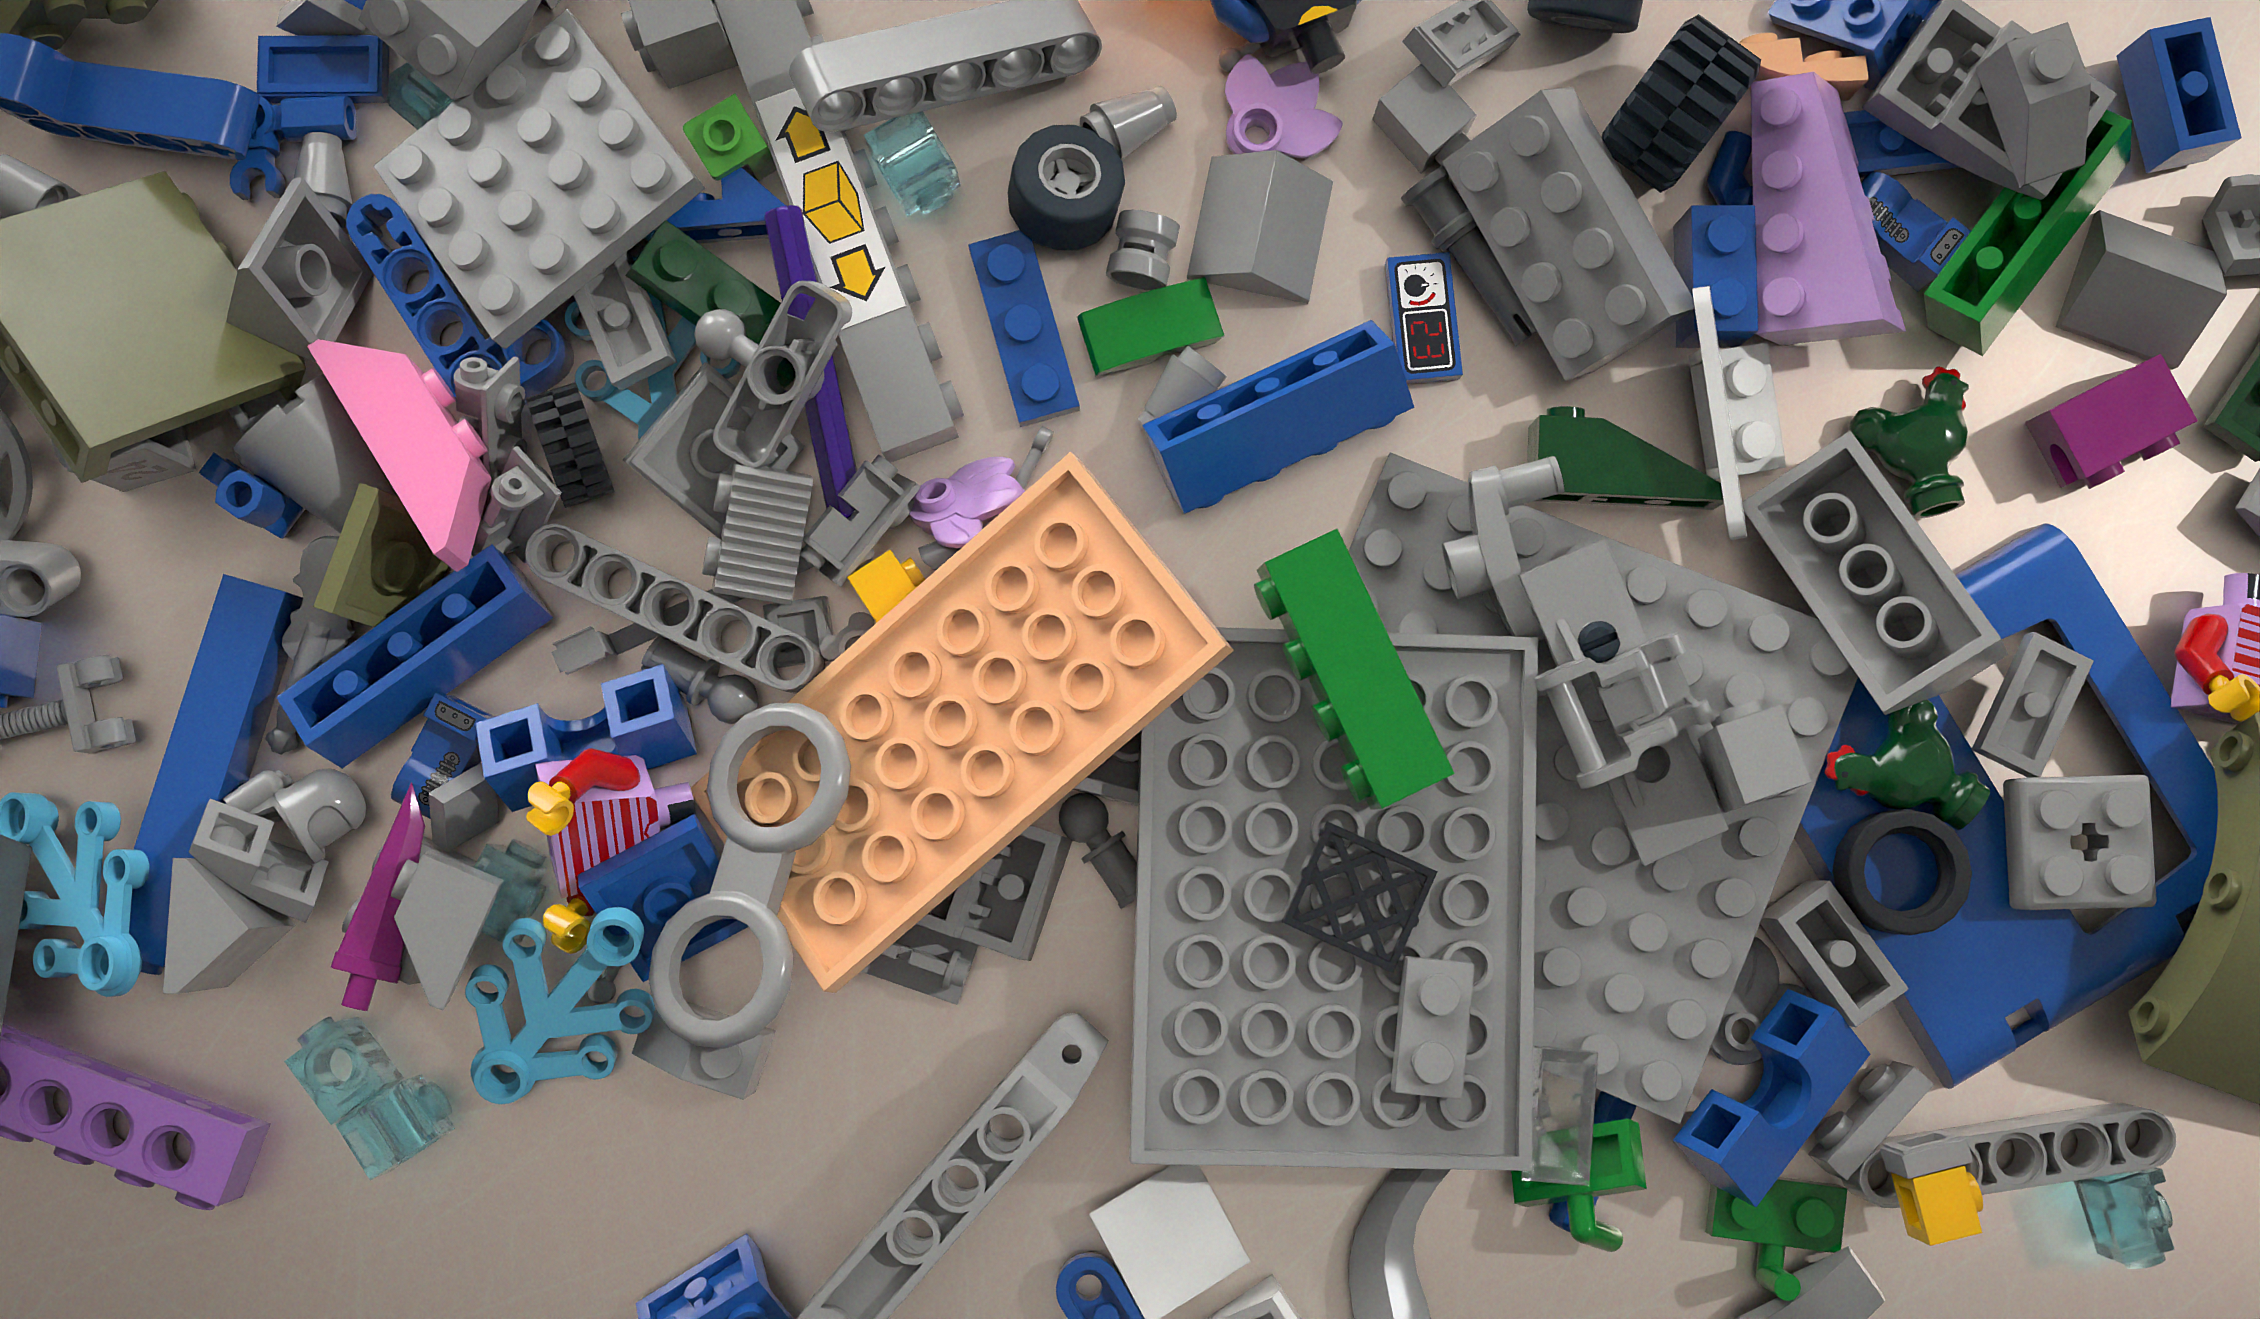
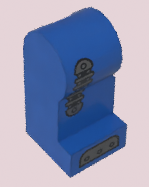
(1910, 233)
(442, 750)

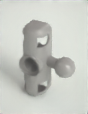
(803, 342)

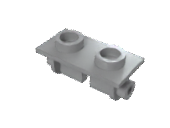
(497, 403)
(517, 506)
(878, 507)
(926, 963)

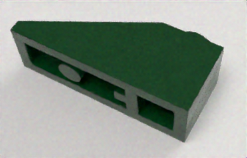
(1615, 467)

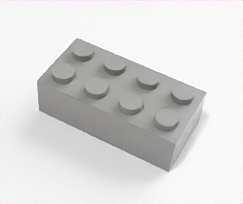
(1568, 232)

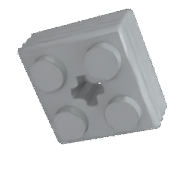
(2119, 856)

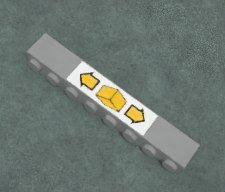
(845, 235)

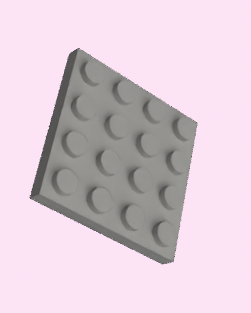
(537, 179)

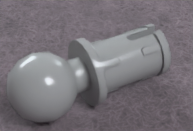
(727, 696)
(1085, 821)

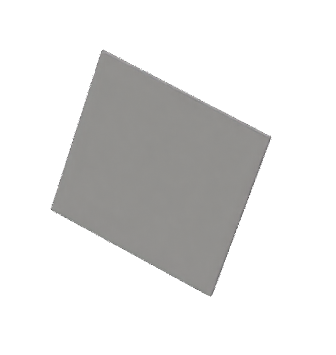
(1623, 949)

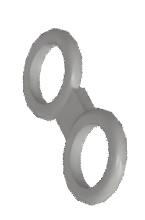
(750, 876)

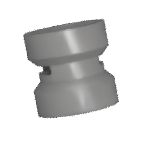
(1142, 249)

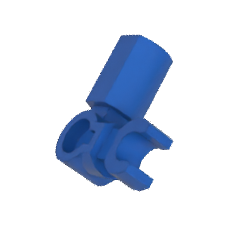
(289, 120)
(250, 497)

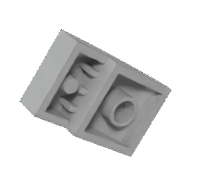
(1939, 100)
(1007, 897)

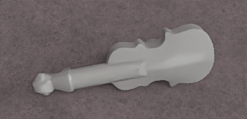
(312, 635)

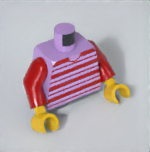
(2221, 654)
(591, 814)

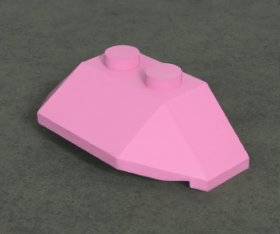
(415, 441)

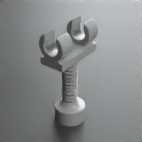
(76, 708)

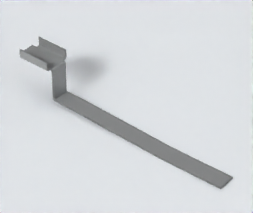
(590, 646)

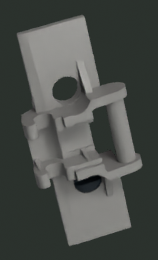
(1642, 691)

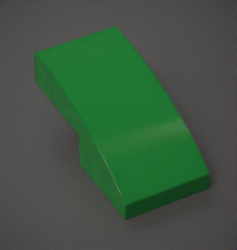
(1150, 325)

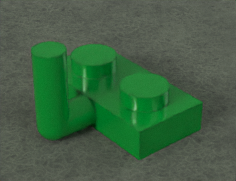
(1614, 1169)
(1789, 1215)

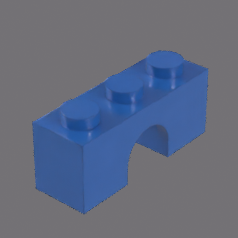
(640, 718)
(1807, 1065)

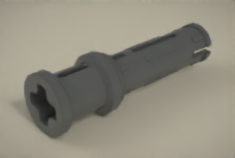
(1458, 232)

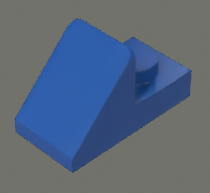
(733, 217)

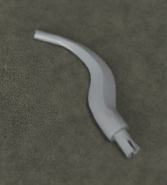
(1382, 1252)

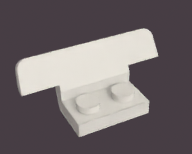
(1734, 411)

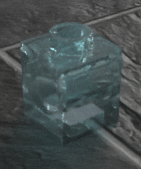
(913, 163)
(370, 1074)
(397, 1125)

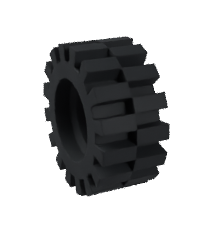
(569, 444)

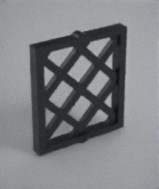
(1407, 918)

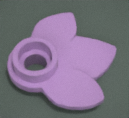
(1281, 106)
(957, 505)

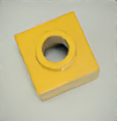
(885, 583)
(1940, 1205)

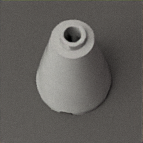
(312, 453)

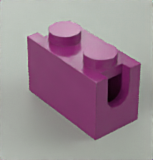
(2112, 421)

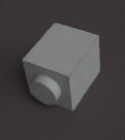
(1424, 118)

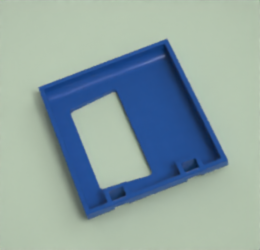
(2000, 956)

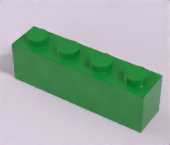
(2020, 242)
(1353, 671)

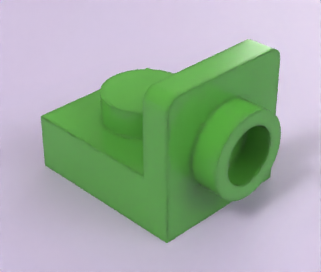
(729, 140)

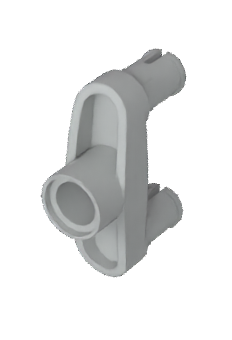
(1489, 556)

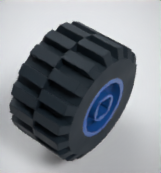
(1680, 103)

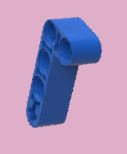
(124, 103)
(442, 303)

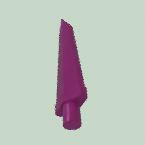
(373, 942)

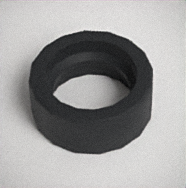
(1951, 862)

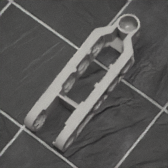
(895, 1260)

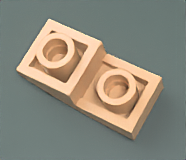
(1784, 59)

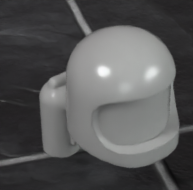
(314, 808)

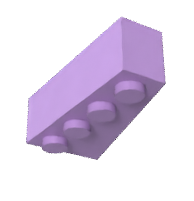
(1813, 223)

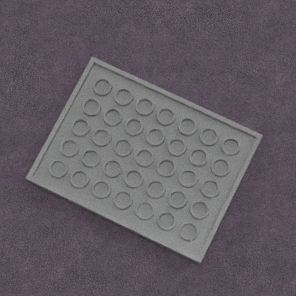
(1269, 1038)

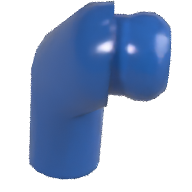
(1726, 175)

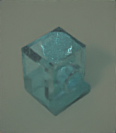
(521, 891)
(2128, 1217)

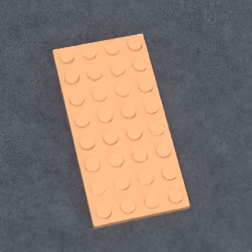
(974, 714)

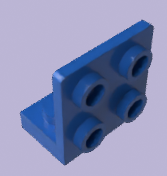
(1865, 26)
(720, 1287)

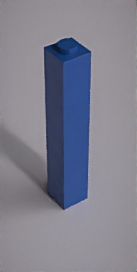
(210, 741)

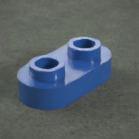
(1112, 1300)

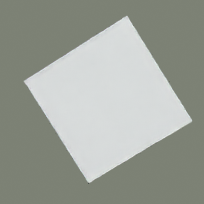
(1169, 1239)

